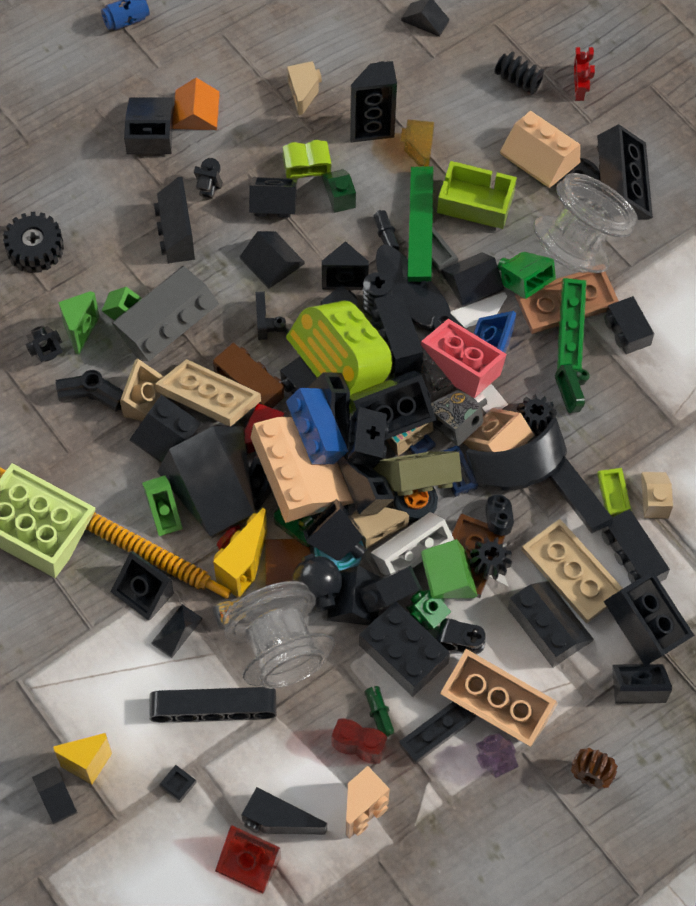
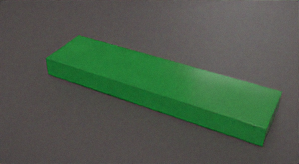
(571, 323)

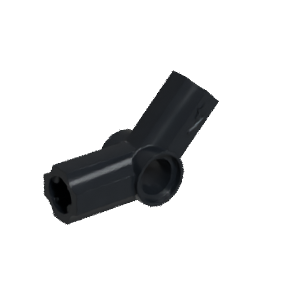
(79, 387)

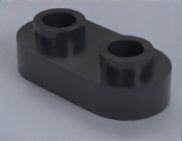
(499, 515)

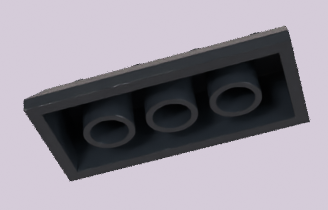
(373, 103)
(625, 168)

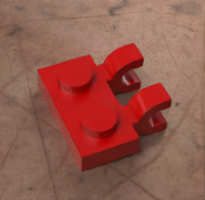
(583, 72)

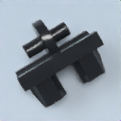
(208, 177)

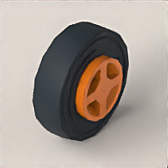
(407, 503)

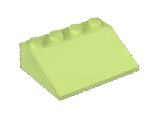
(40, 520)

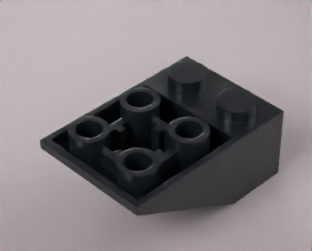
(149, 125)

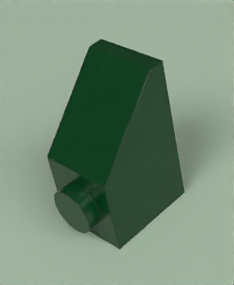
(340, 190)

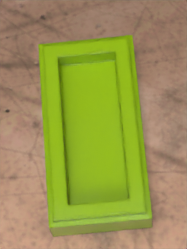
(613, 491)

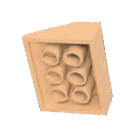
(296, 482)

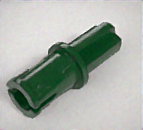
(379, 710)

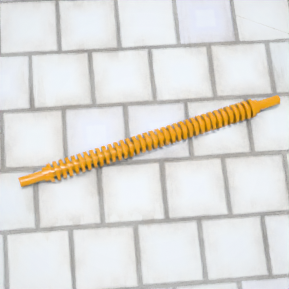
(153, 553)

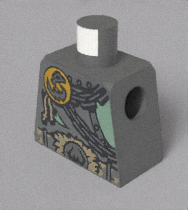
(458, 415)

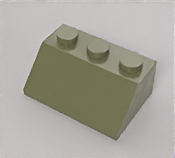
(421, 471)

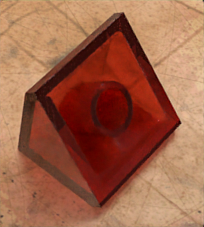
(248, 859)

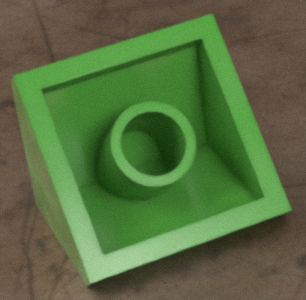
(79, 318)
(448, 571)

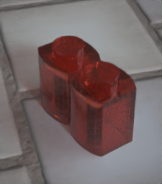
(352, 739)

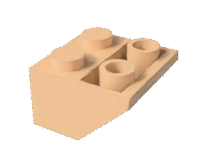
(365, 799)

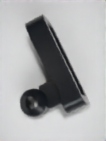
(266, 324)

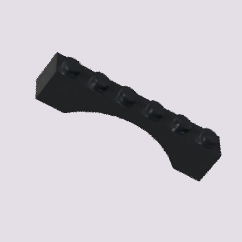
(367, 487)

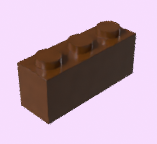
(240, 367)

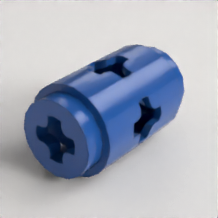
(116, 16)

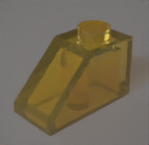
(418, 141)

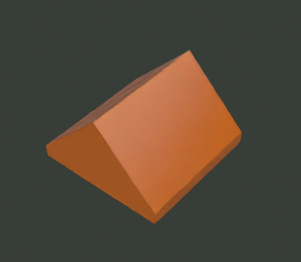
(196, 106)

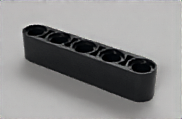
(212, 704)

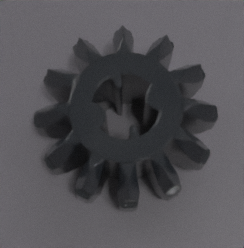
(537, 413)
(487, 549)

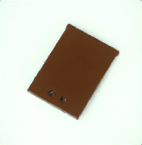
(282, 558)

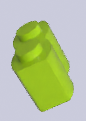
(306, 159)

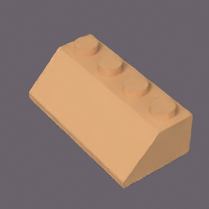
(499, 698)

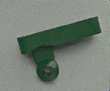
(569, 386)
(293, 528)

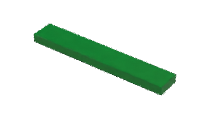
(420, 224)

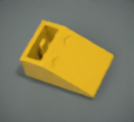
(239, 561)

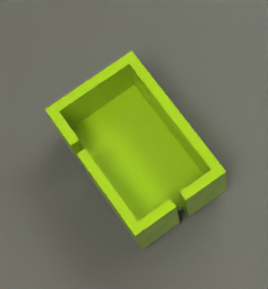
(469, 196)

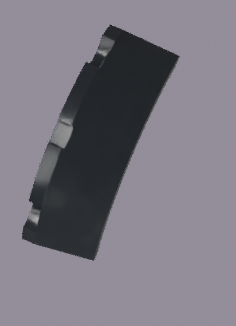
(522, 465)

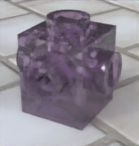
(496, 755)

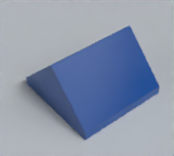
(496, 329)

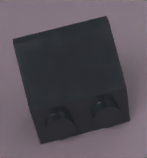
(273, 196)
(164, 428)

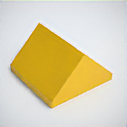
(84, 756)

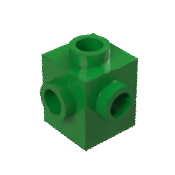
(427, 610)

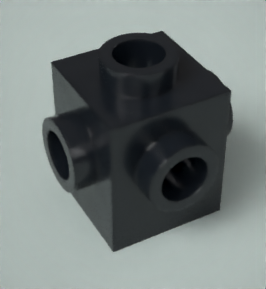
(49, 349)

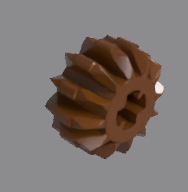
(594, 768)

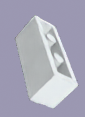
(407, 546)

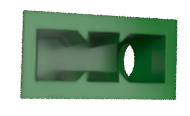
(526, 273)

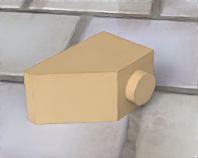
(304, 84)
(656, 495)
(381, 525)

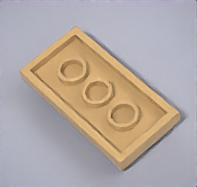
(208, 392)
(571, 570)

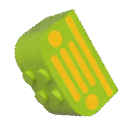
(341, 341)

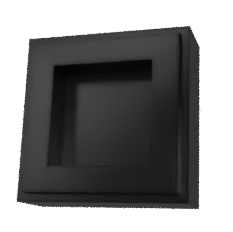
(177, 783)

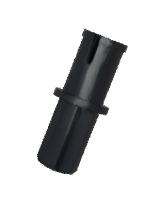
(385, 230)

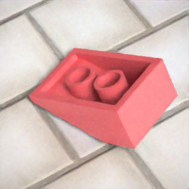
(464, 357)

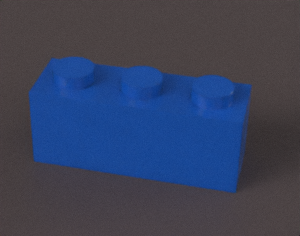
(316, 426)

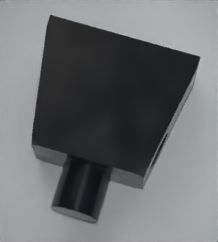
(335, 533)

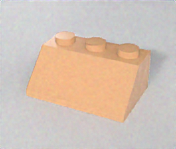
(541, 149)

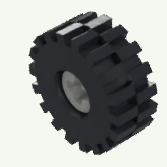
(44, 250)

